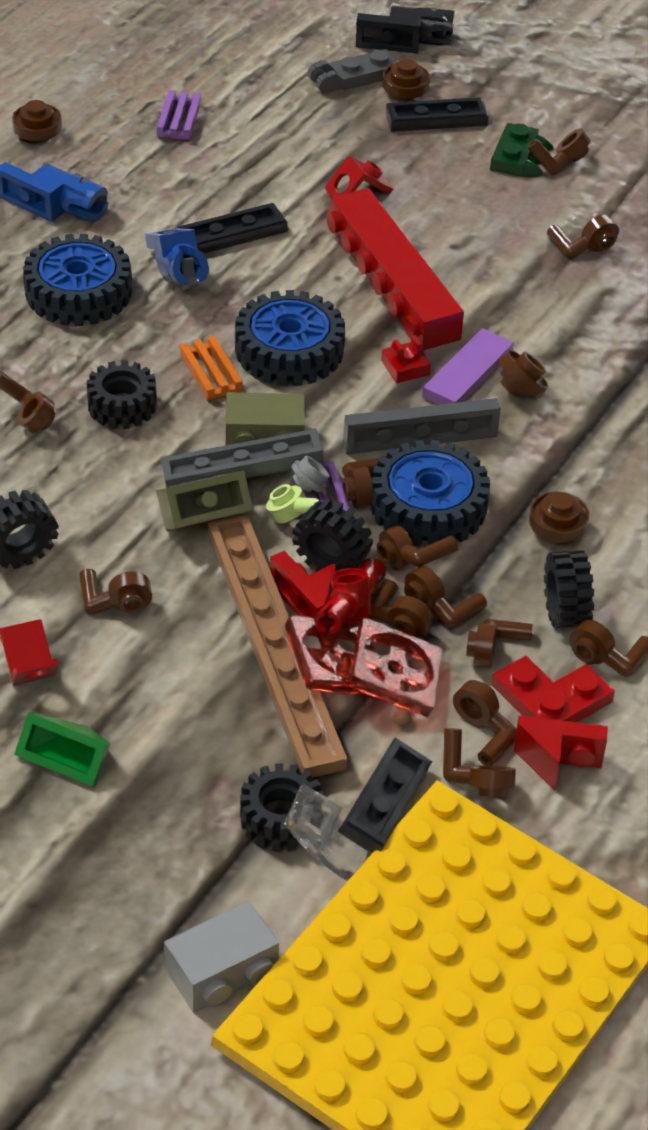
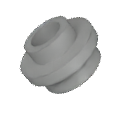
(310, 474)

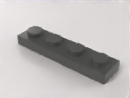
(436, 422)
(255, 457)

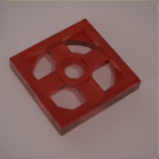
(398, 645)
(314, 664)

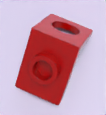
(357, 174)
(27, 652)

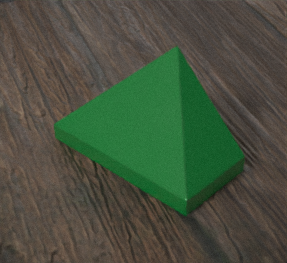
(63, 747)

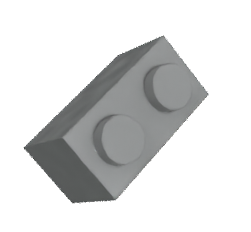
(220, 956)

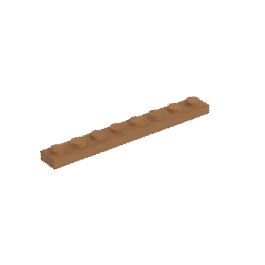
(264, 617)

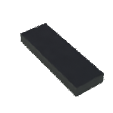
(436, 114)
(238, 227)
(385, 796)

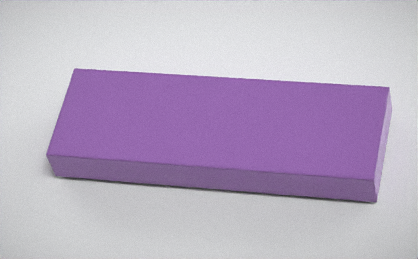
(467, 369)

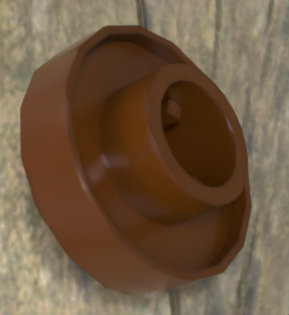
(406, 79)
(37, 121)
(522, 374)
(559, 517)

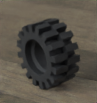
(121, 409)
(332, 536)
(33, 537)
(568, 588)
(266, 789)

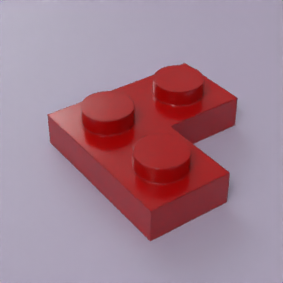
(539, 697)

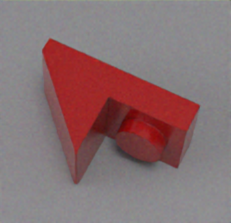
(300, 591)
(550, 742)

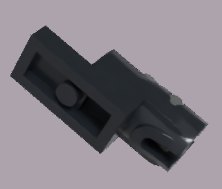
(404, 29)

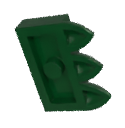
(512, 152)

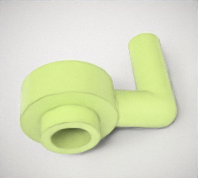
(288, 503)

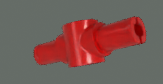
(350, 595)

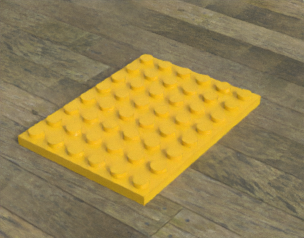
(443, 980)

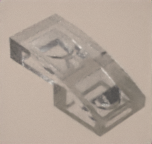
(315, 826)

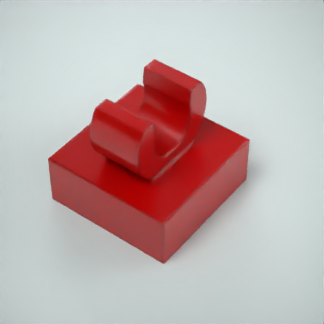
(406, 360)

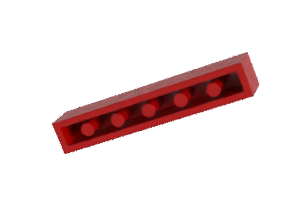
(395, 269)

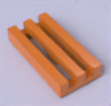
(223, 362)

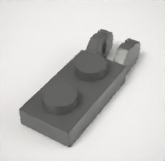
(350, 71)

